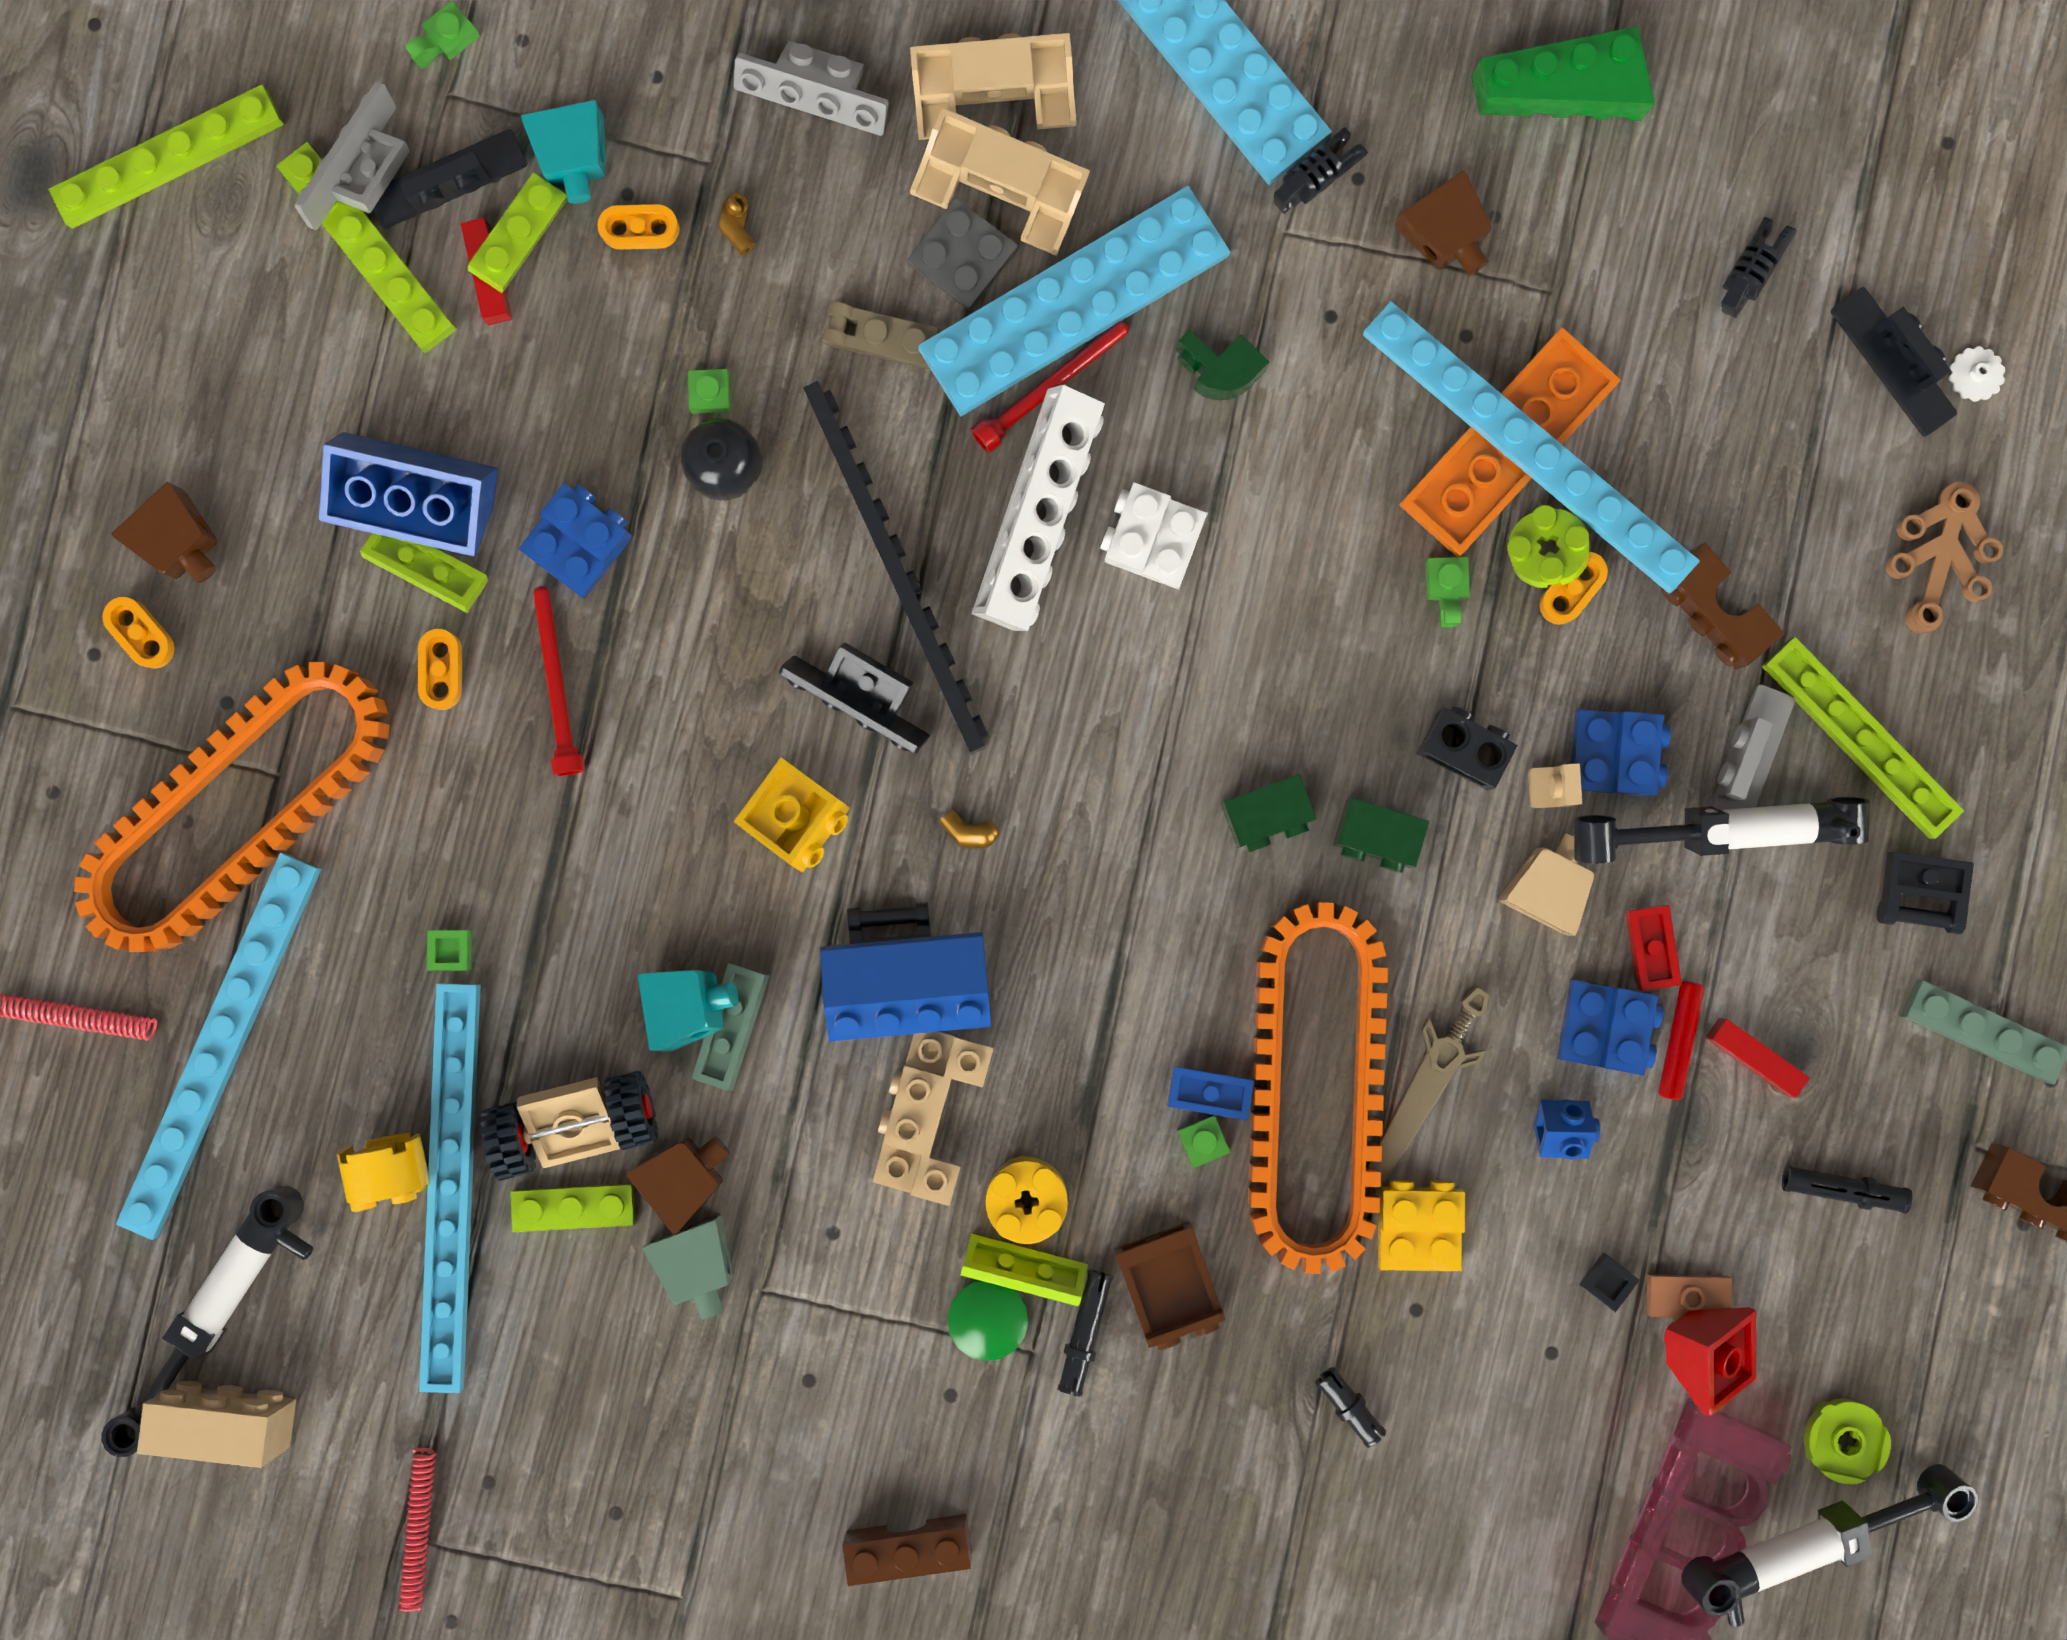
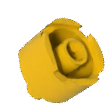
(383, 1170)
(1010, 1217)

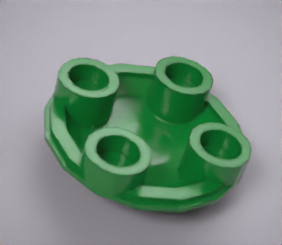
(987, 1320)

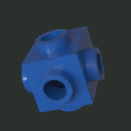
(1565, 1129)

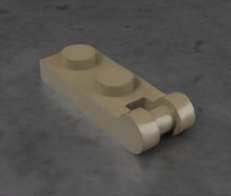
(878, 335)

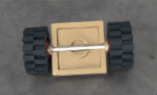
(568, 1124)

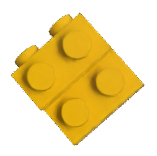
(793, 816)
(1421, 1226)

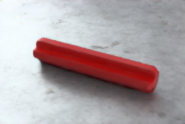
(1681, 1040)

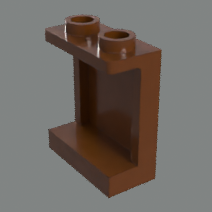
(1170, 1286)

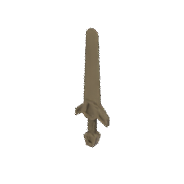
(1438, 1066)

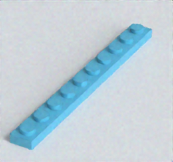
(1531, 448)
(218, 1046)
(449, 1188)

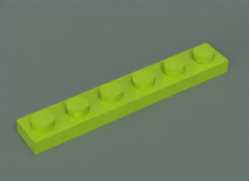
(166, 156)
(374, 258)
(1862, 738)

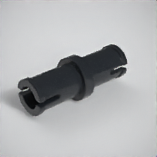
(1350, 1407)

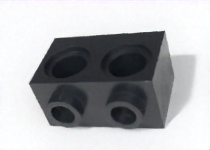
(1464, 758)

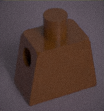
(1448, 225)
(170, 534)
(680, 1180)

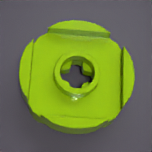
(1546, 525)
(1858, 1461)

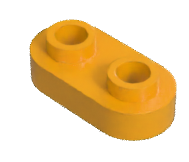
(640, 226)
(1574, 594)
(140, 634)
(436, 670)

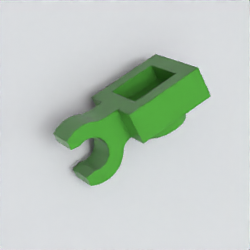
(446, 32)
(1448, 582)

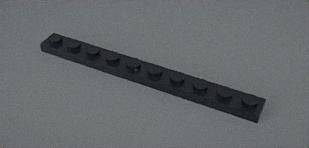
(890, 552)

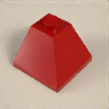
(1713, 1354)

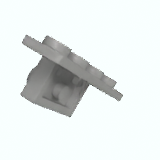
(814, 84)
(357, 164)
(1753, 749)

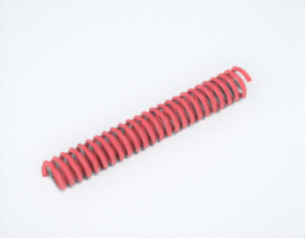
(40, 1017)
(413, 1536)

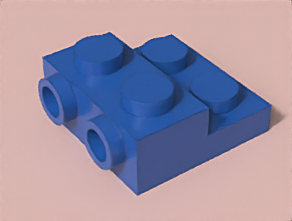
(576, 539)
(1620, 751)
(1609, 1027)

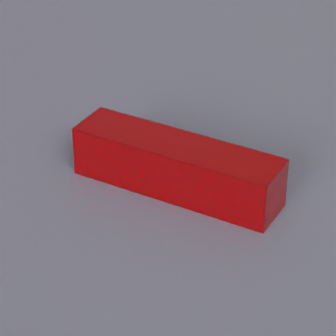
(492, 303)
(1757, 1057)

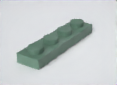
(1985, 1032)

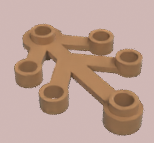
(1946, 551)

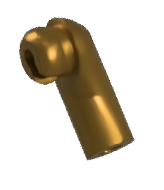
(732, 223)
(969, 835)

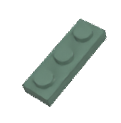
(725, 1049)

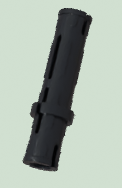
(1891, 1197)
(1085, 1332)

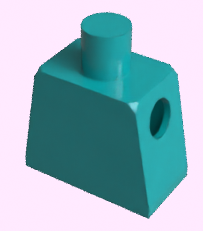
(569, 146)
(683, 1007)

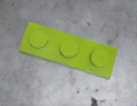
(517, 232)
(427, 569)
(573, 1207)
(1024, 1269)

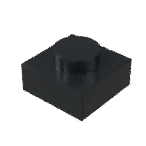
(1609, 1282)

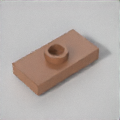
(1677, 1294)

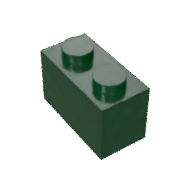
(1269, 812)
(1380, 834)

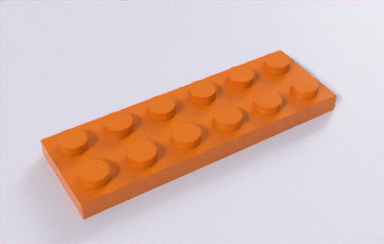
(1477, 479)

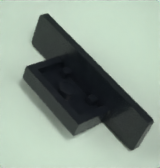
(449, 178)
(1899, 357)
(863, 691)

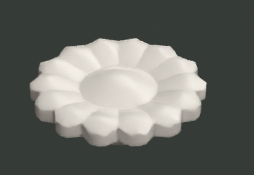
(1977, 374)

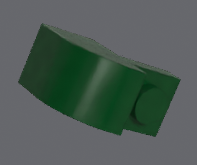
(1224, 375)

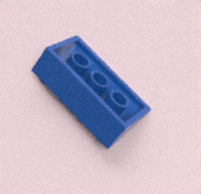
(406, 493)
(905, 986)

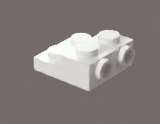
(1153, 535)

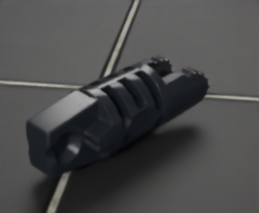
(1317, 172)
(1754, 267)

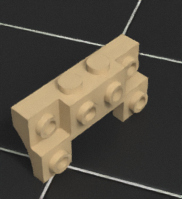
(995, 72)
(1005, 169)
(917, 1112)

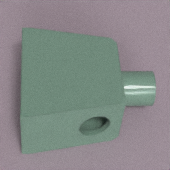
(693, 1264)

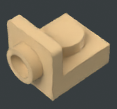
(1555, 786)

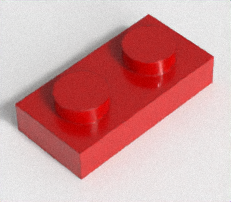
(1653, 948)

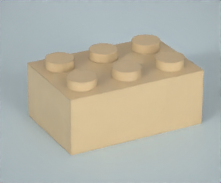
(217, 1424)

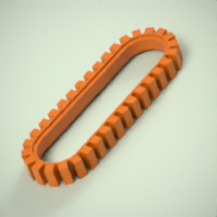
(154, 814)
(1363, 1126)

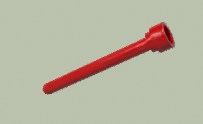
(991, 431)
(566, 757)

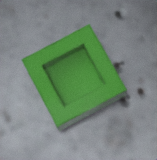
(709, 391)
(449, 950)
(1203, 1141)

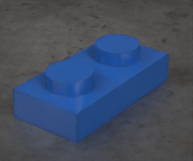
(1210, 1093)

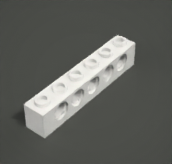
(995, 599)

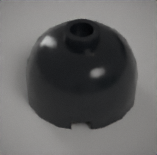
(721, 459)

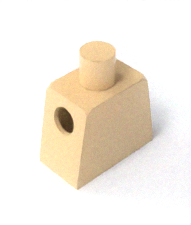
(1551, 888)

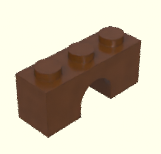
(1736, 638)
(2014, 1181)
(883, 1555)

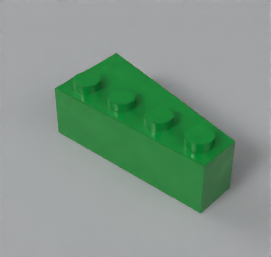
(1575, 77)

